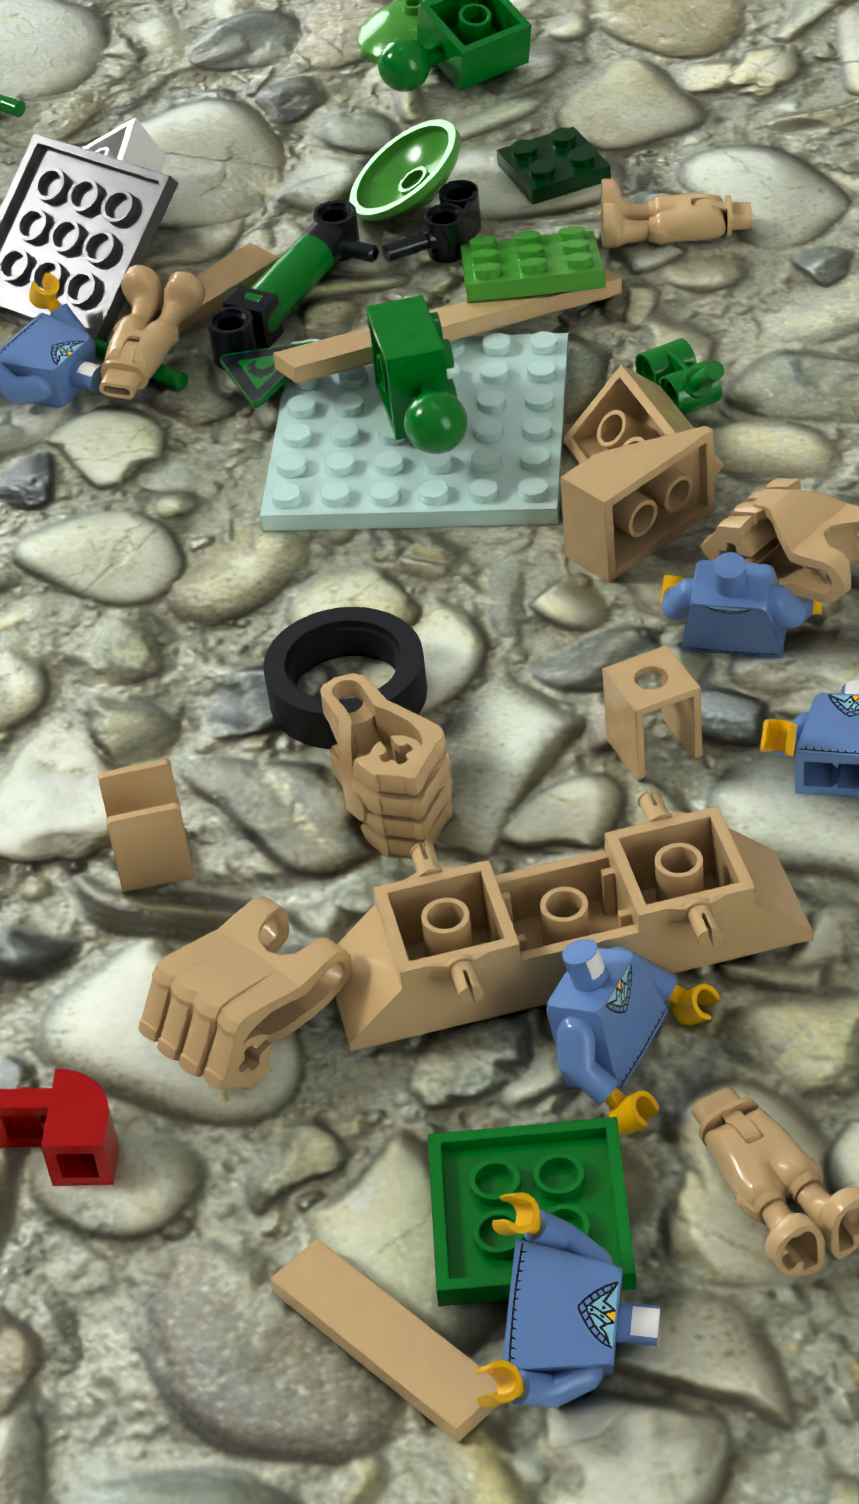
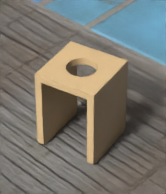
(628, 702)
(145, 825)

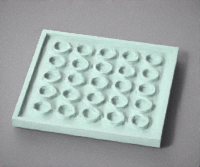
(345, 470)

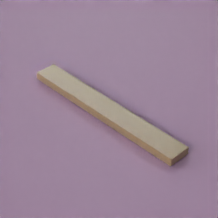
(457, 322)

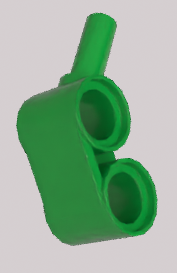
(680, 376)

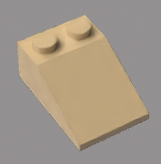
(636, 499)

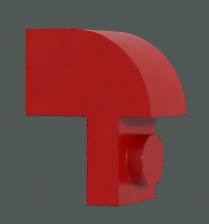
(68, 1124)

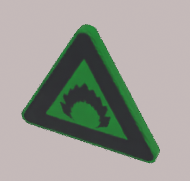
(256, 373)

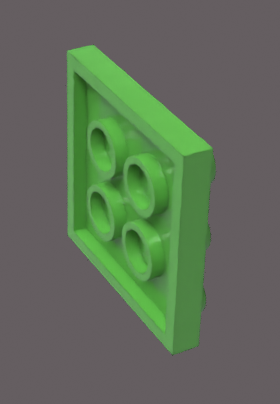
(532, 264)

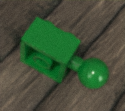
(463, 38)
(412, 374)

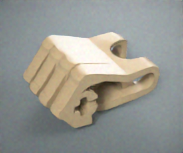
(797, 535)
(389, 767)
(232, 995)

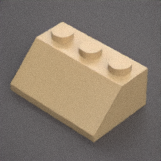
(626, 413)

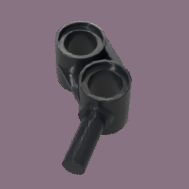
(446, 225)

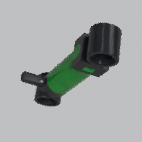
(255, 314)

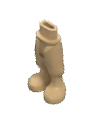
(669, 217)
(141, 346)
(765, 1171)

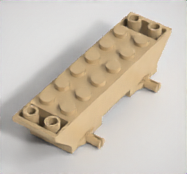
(487, 945)

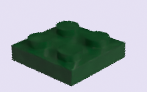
(553, 164)

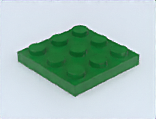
(565, 1166)

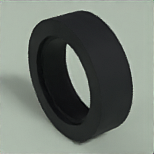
(335, 635)

